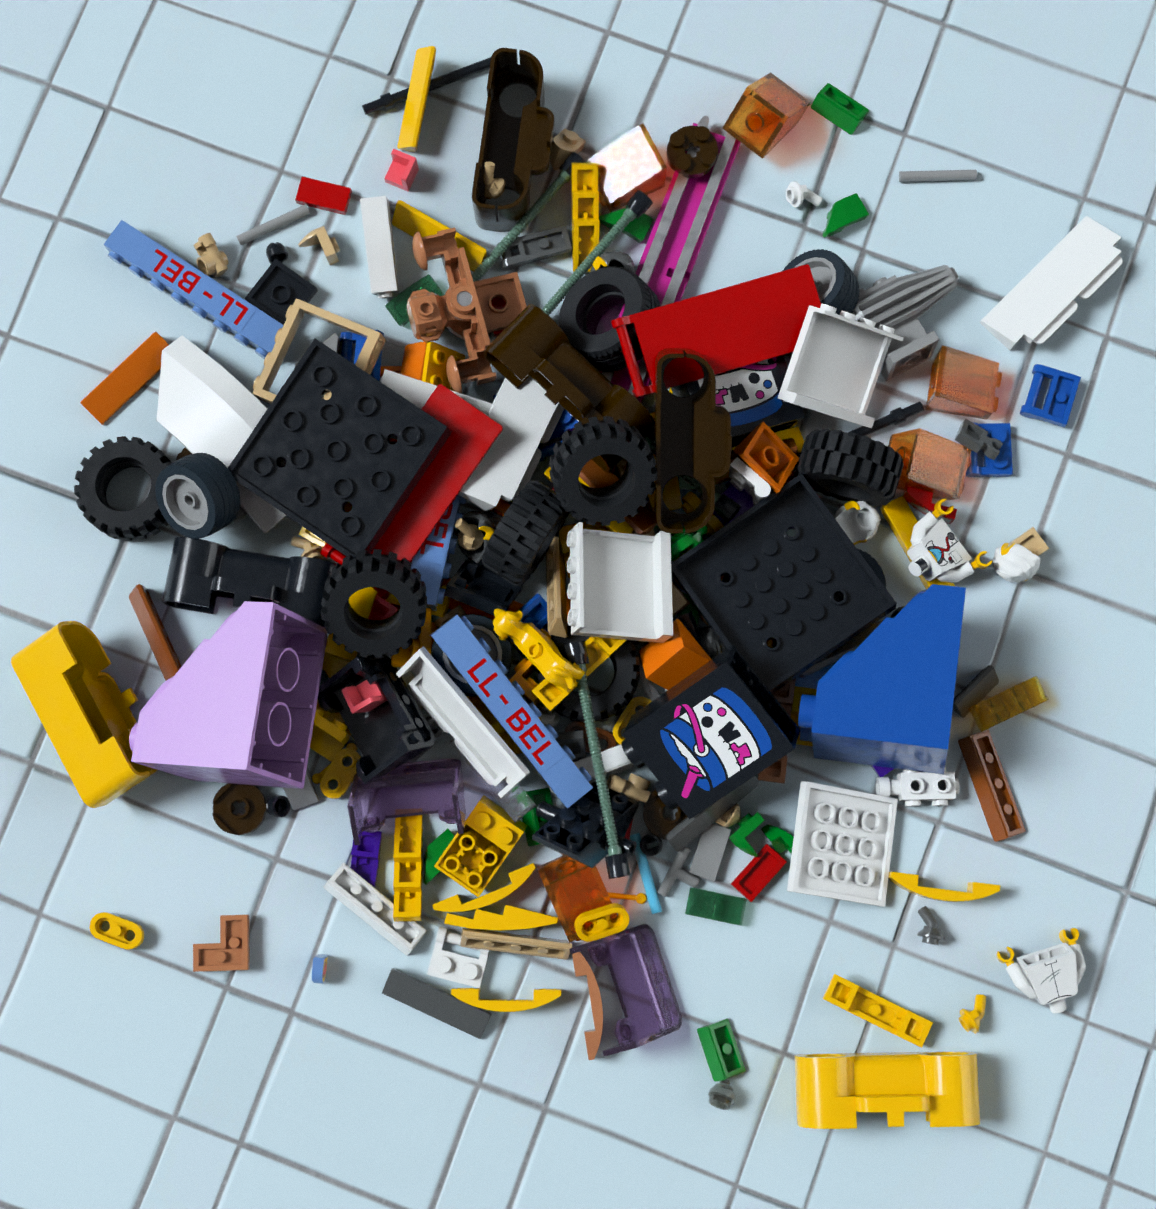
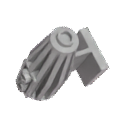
(899, 304)

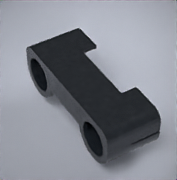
(209, 570)

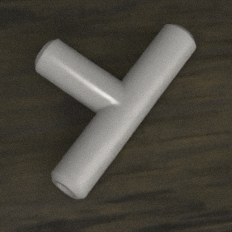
(675, 872)

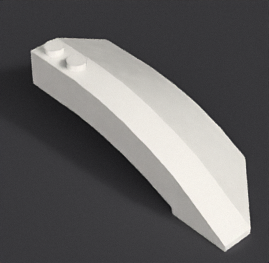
(211, 415)

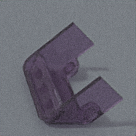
(409, 791)
(640, 984)

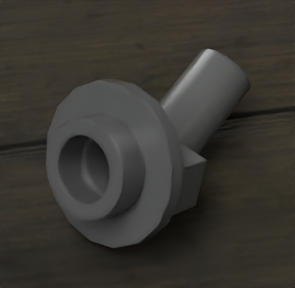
(931, 933)

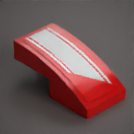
(922, 500)

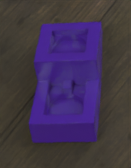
(367, 856)

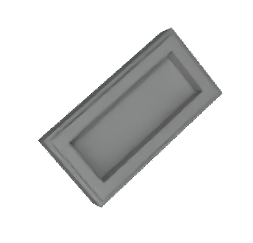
(710, 852)

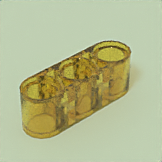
(1008, 703)

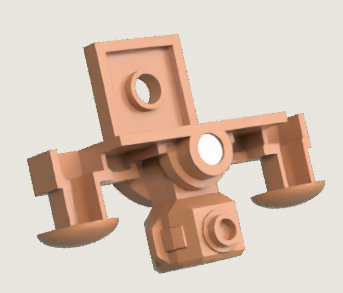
(463, 308)

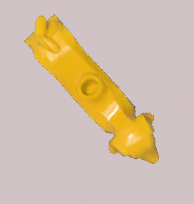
(538, 648)

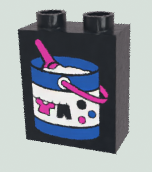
(751, 397)
(709, 733)

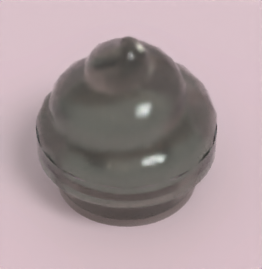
(722, 1095)

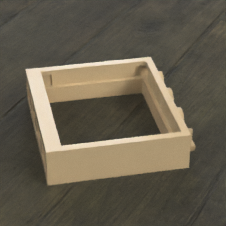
(285, 335)

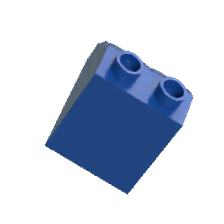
(894, 692)

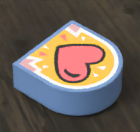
(319, 968)

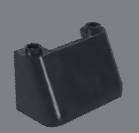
(386, 733)

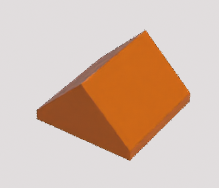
(767, 456)
(674, 659)

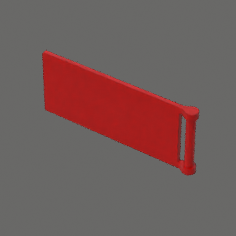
(725, 326)
(443, 480)

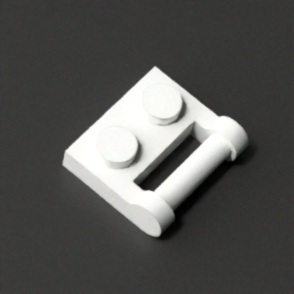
(745, 478)
(456, 966)

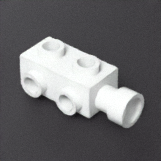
(927, 790)

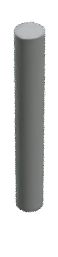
(938, 175)
(273, 224)

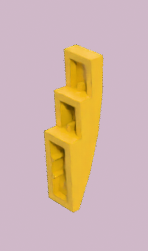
(584, 211)
(408, 868)
(512, 919)

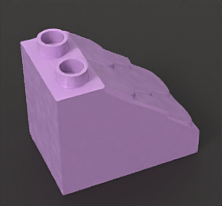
(239, 703)

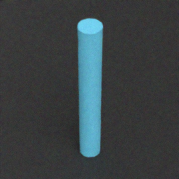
(646, 876)

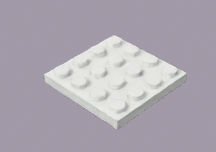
(842, 844)

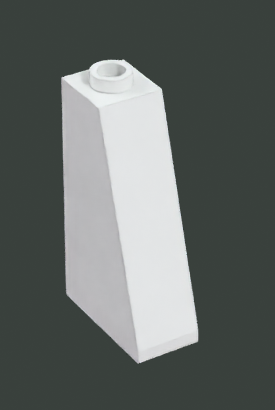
(379, 245)

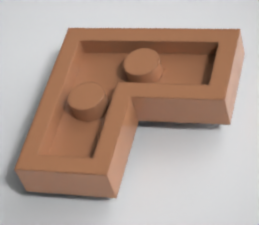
(231, 952)

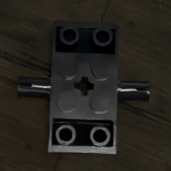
(581, 830)

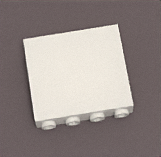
(836, 364)
(620, 585)

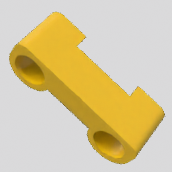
(82, 710)
(840, 1084)

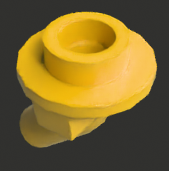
(971, 1019)

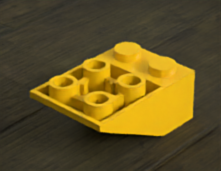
(483, 847)

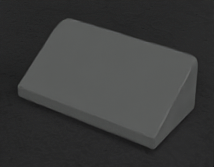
(975, 691)

